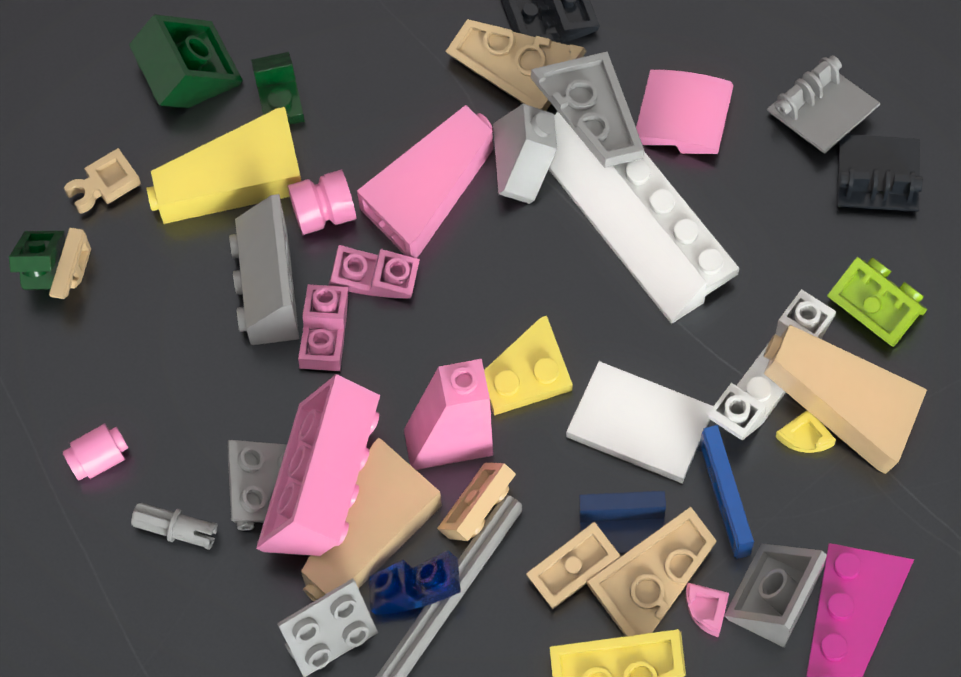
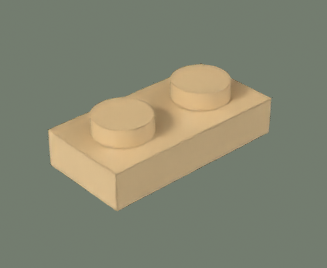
(482, 493)
(573, 565)

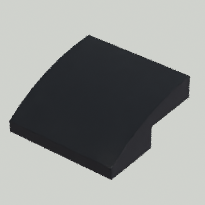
(552, 19)

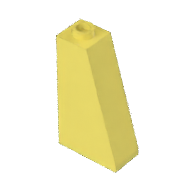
(228, 171)

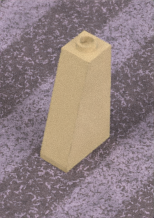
(847, 394)
(386, 513)

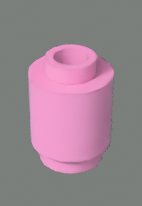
(95, 452)

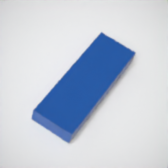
(726, 492)

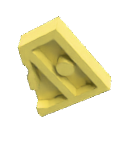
(528, 370)

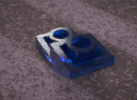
(408, 588)

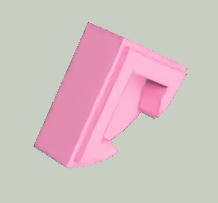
(706, 607)

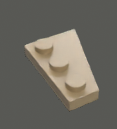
(508, 57)
(652, 575)

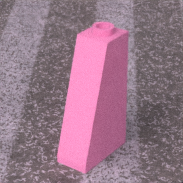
(426, 181)
(451, 418)

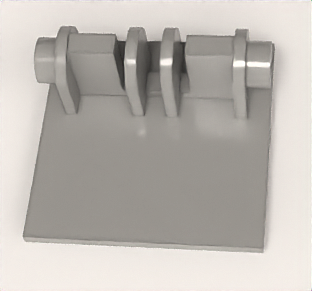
(823, 105)
(252, 479)
(327, 628)

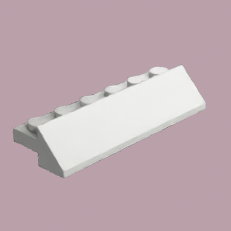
(644, 224)

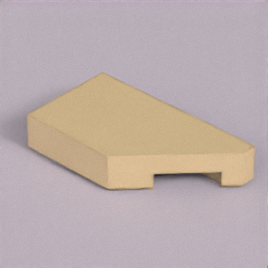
(71, 263)

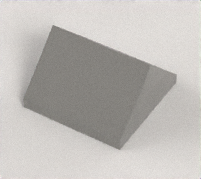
(776, 590)

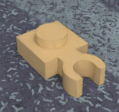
(107, 178)

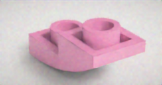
(374, 275)
(323, 327)

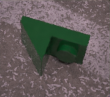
(278, 85)
(37, 258)

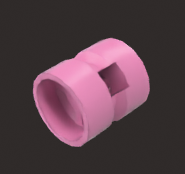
(322, 202)

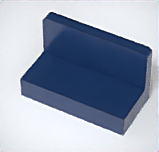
(624, 517)

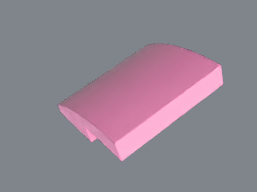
(684, 111)

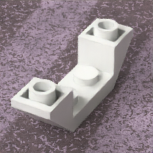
(754, 398)

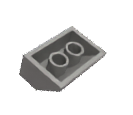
(264, 274)

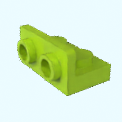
(877, 300)

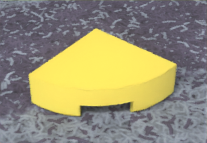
(806, 434)

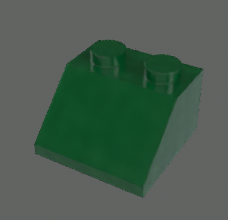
(184, 60)

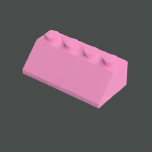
(320, 470)

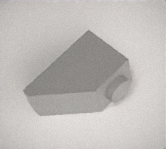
(524, 151)

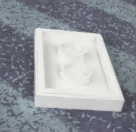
(639, 422)

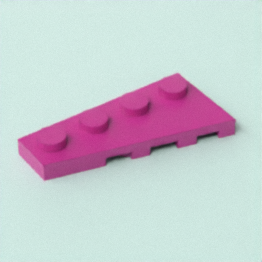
(853, 609)

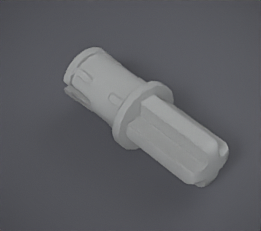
(174, 525)

